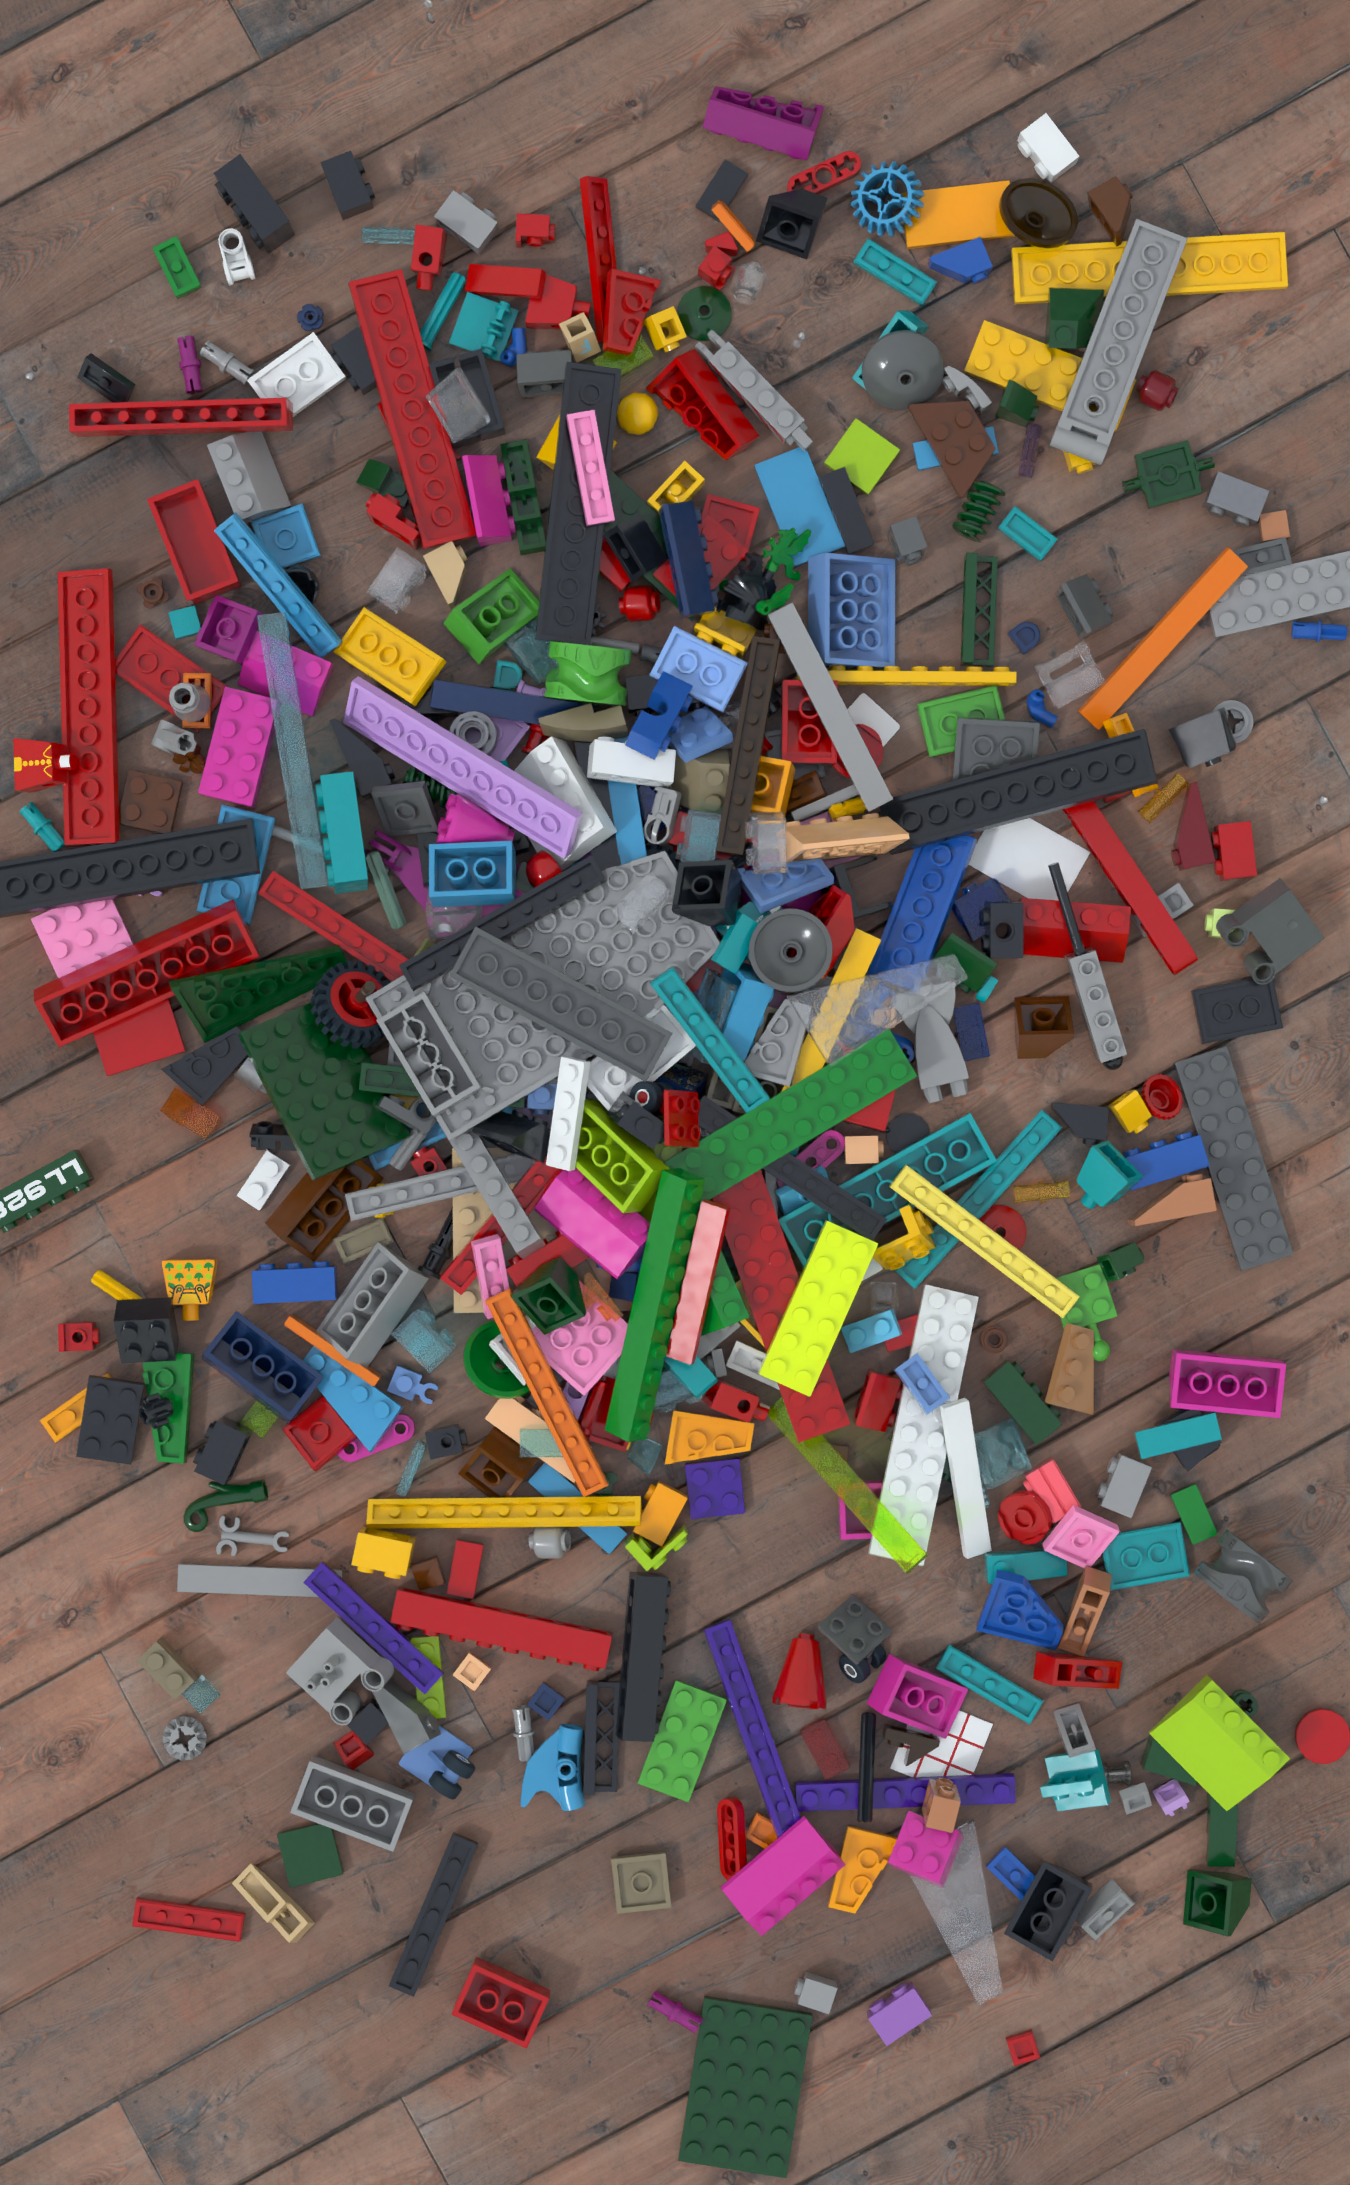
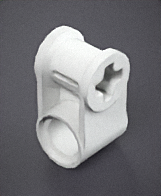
(236, 261)

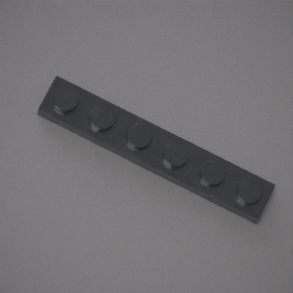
(433, 1914)

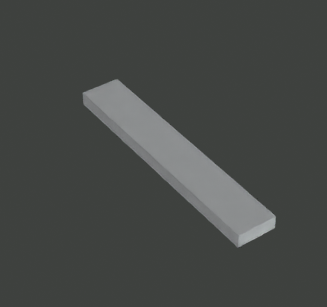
(245, 1579)

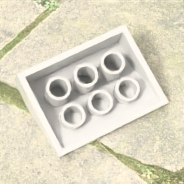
(558, 772)

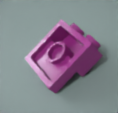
(228, 629)

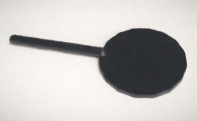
(904, 1131)

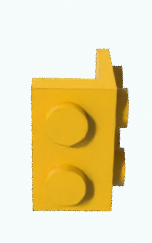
(913, 1245)

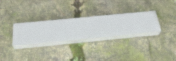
(965, 1478)

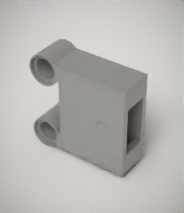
(333, 1664)

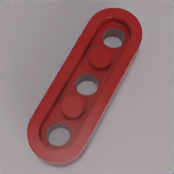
(731, 1836)

